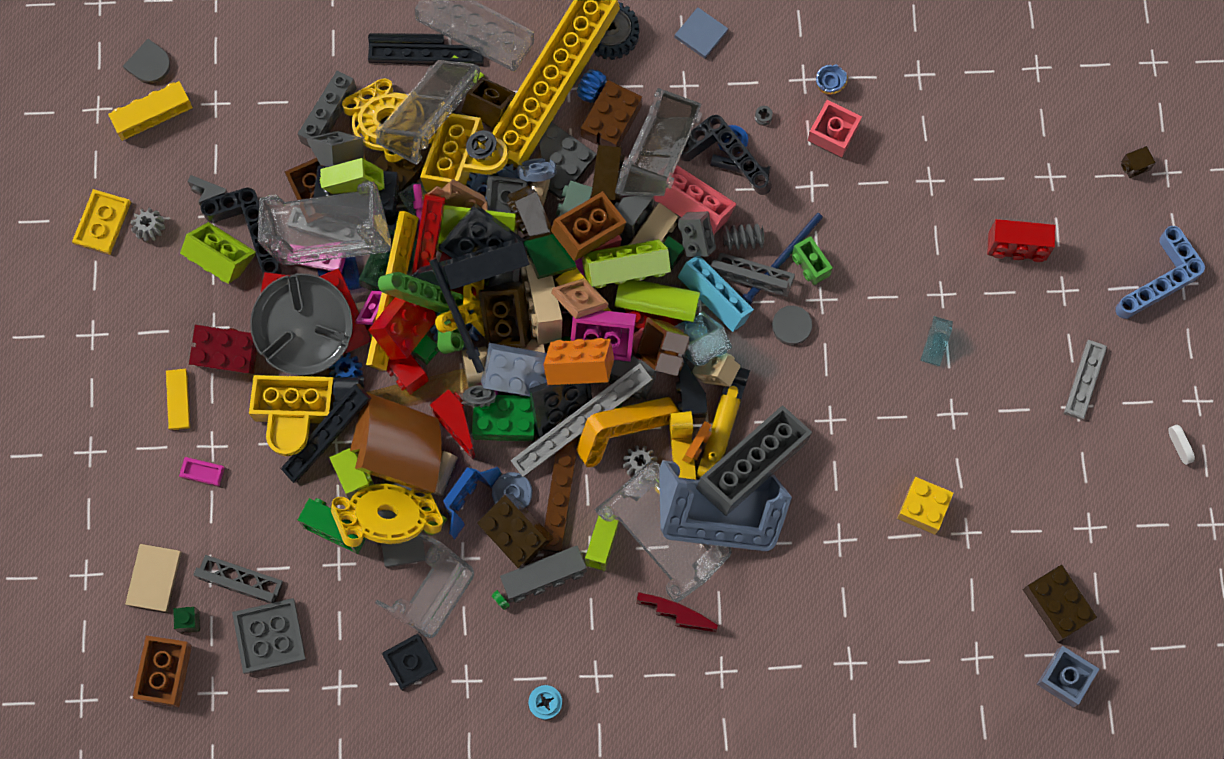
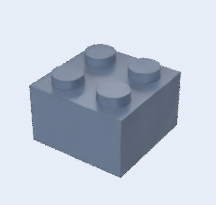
(1068, 676)

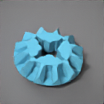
(535, 699)

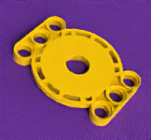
(371, 111)
(367, 523)

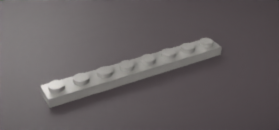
(575, 423)

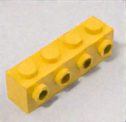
(150, 110)

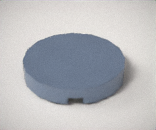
(537, 170)
(512, 484)

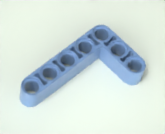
(1166, 281)

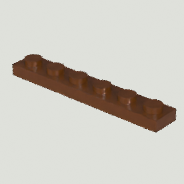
(560, 494)

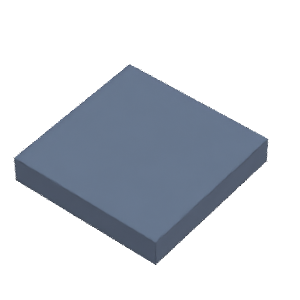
(701, 33)

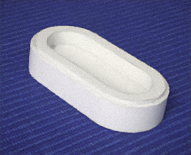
(1181, 444)

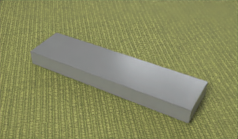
(1085, 380)

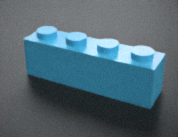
(715, 293)

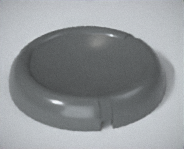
(301, 324)

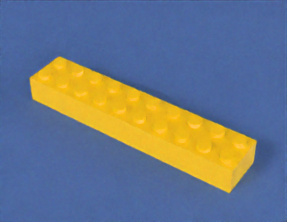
(553, 76)

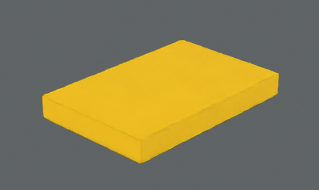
(101, 222)

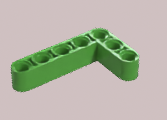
(427, 296)

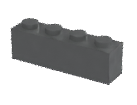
(543, 574)

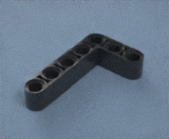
(731, 149)
(241, 207)

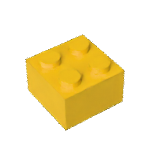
(925, 505)

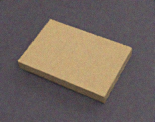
(153, 578)

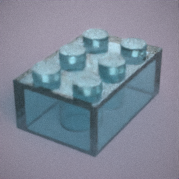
(706, 339)

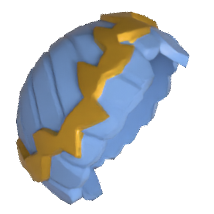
(831, 79)

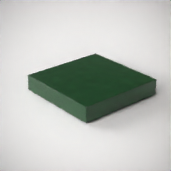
(548, 256)

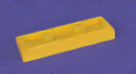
(177, 399)

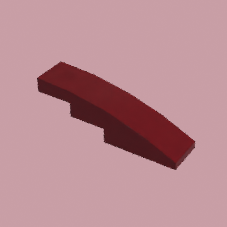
(684, 616)

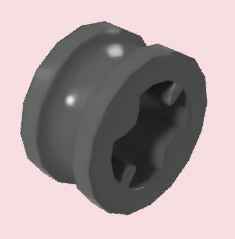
(759, 120)

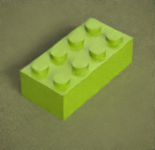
(626, 263)

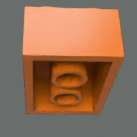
(579, 361)

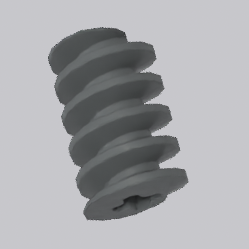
(743, 236)

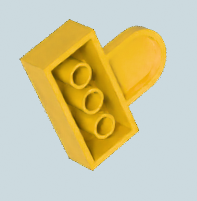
(449, 156)
(289, 408)

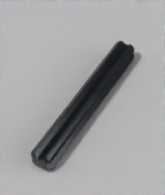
(406, 38)

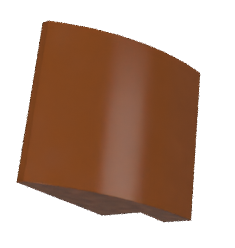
(398, 444)

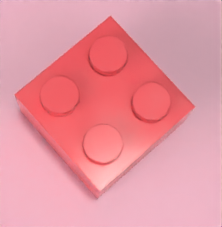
(834, 128)

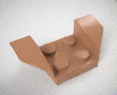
(460, 195)

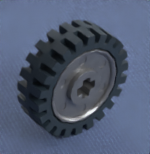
(620, 36)

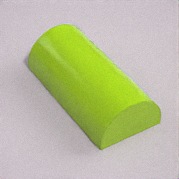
(658, 299)

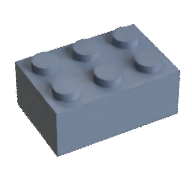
(513, 369)

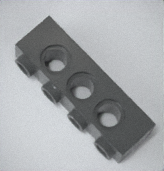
(327, 107)

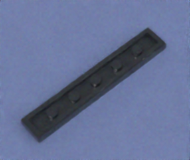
(421, 53)
(326, 432)

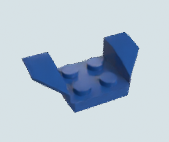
(465, 485)

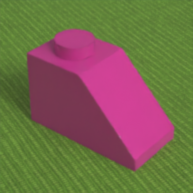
(369, 311)

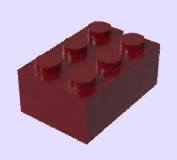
(223, 349)

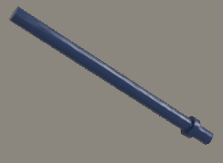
(786, 253)

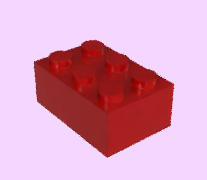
(1021, 240)
(402, 327)

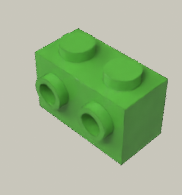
(811, 260)

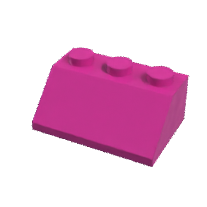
(607, 325)

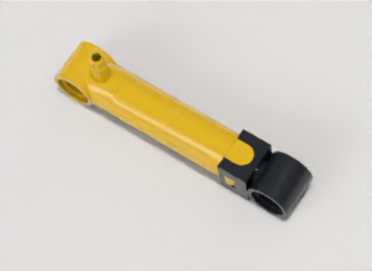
(723, 422)

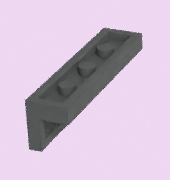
(753, 277)
(234, 585)

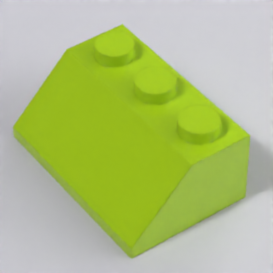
(217, 252)

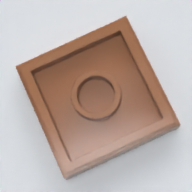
(579, 298)

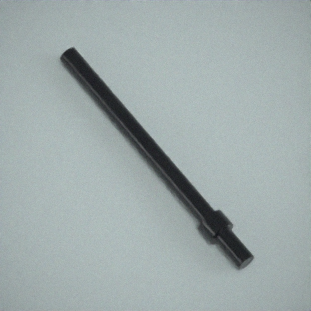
(472, 351)

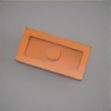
(694, 451)

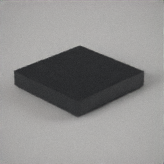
(409, 661)

